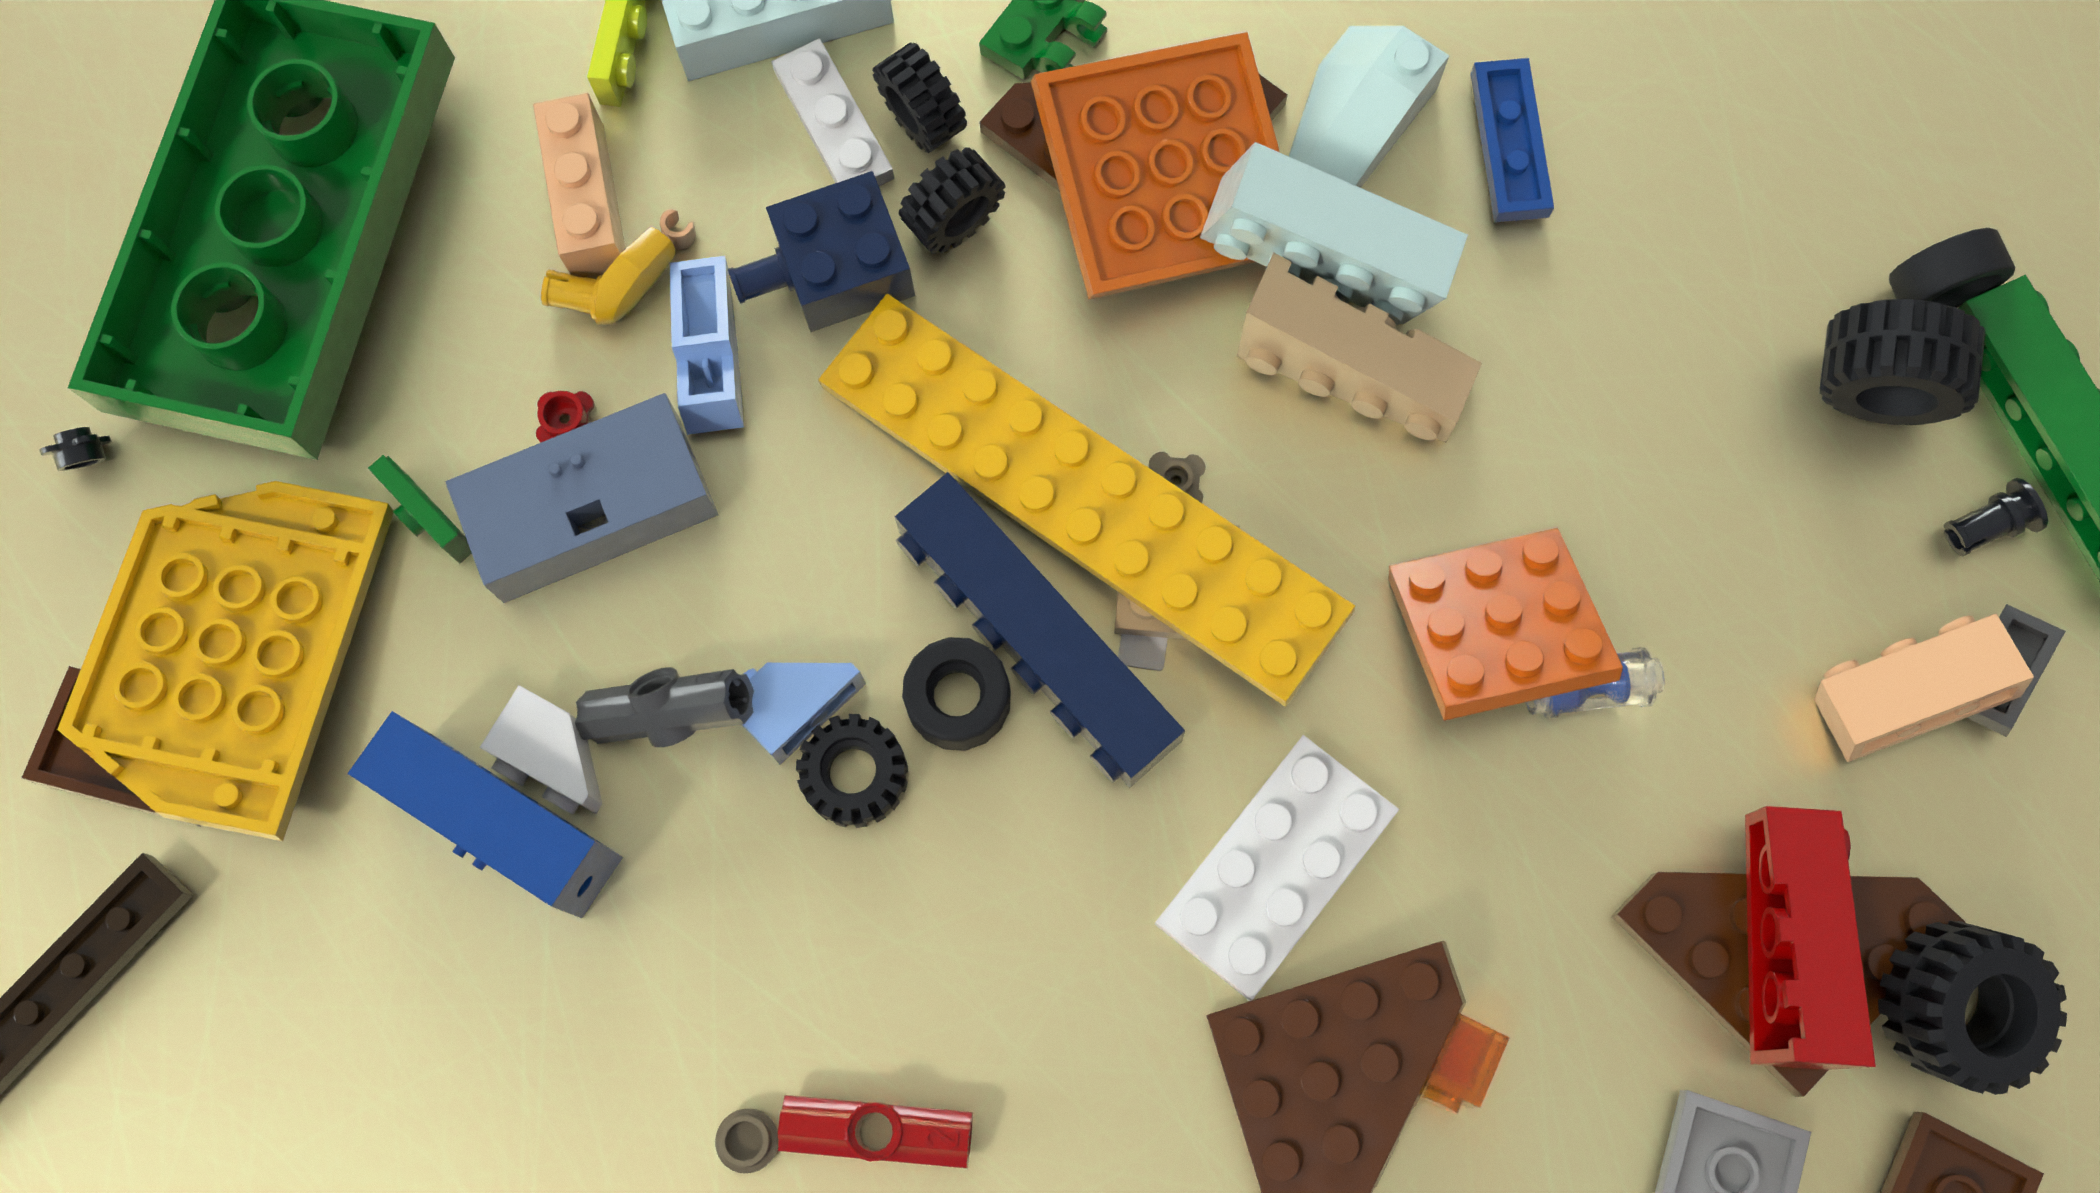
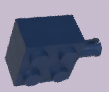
(833, 252)

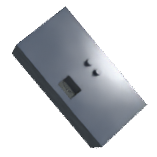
(581, 498)

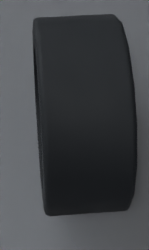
(1954, 269)

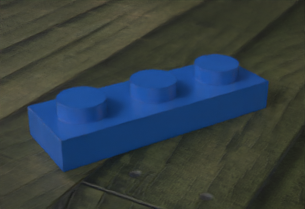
(1511, 140)

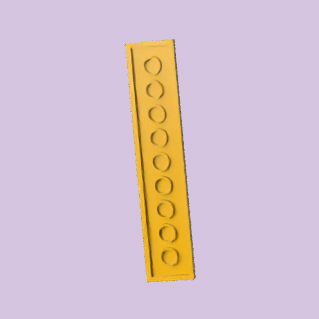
(1089, 499)

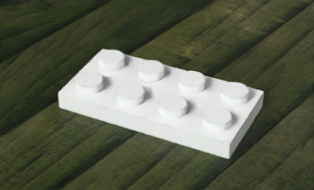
(1276, 868)

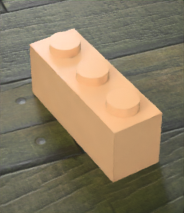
(579, 184)
(1921, 685)

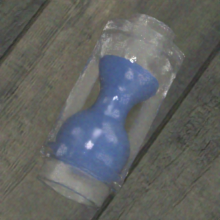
(1639, 684)

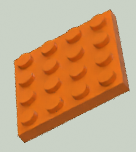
(1144, 153)

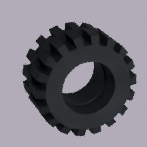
(1902, 362)
(2014, 1012)

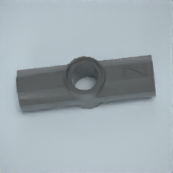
(665, 707)

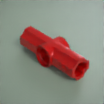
(834, 1128)

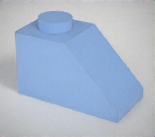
(795, 699)

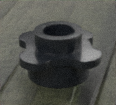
(76, 449)

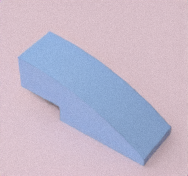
(705, 345)

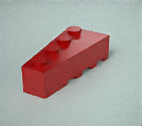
(1803, 943)

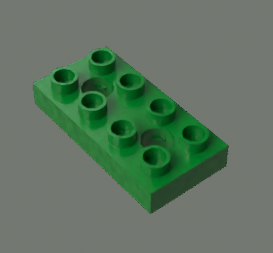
(266, 217)

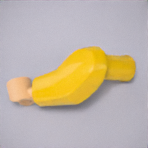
(625, 280)

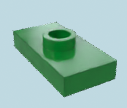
(418, 510)

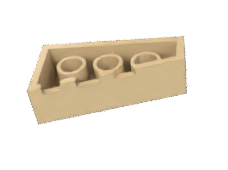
(1354, 354)

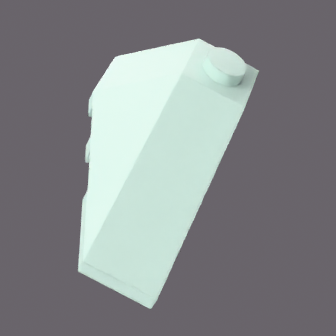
(1365, 99)

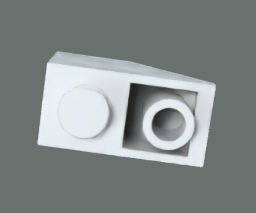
(546, 745)

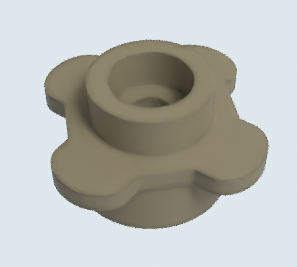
(1187, 469)

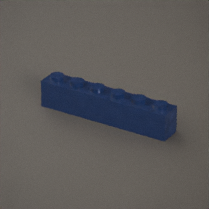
(1039, 630)

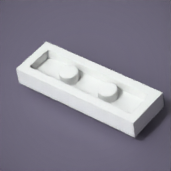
(831, 114)

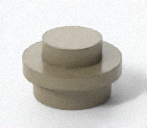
(746, 1140)

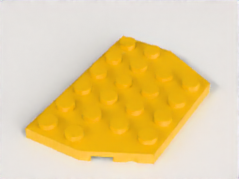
(226, 651)

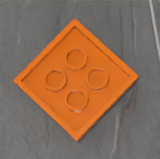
(1503, 624)

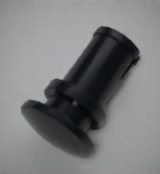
(2003, 515)

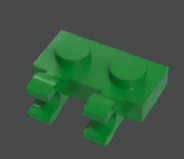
(1028, 29)

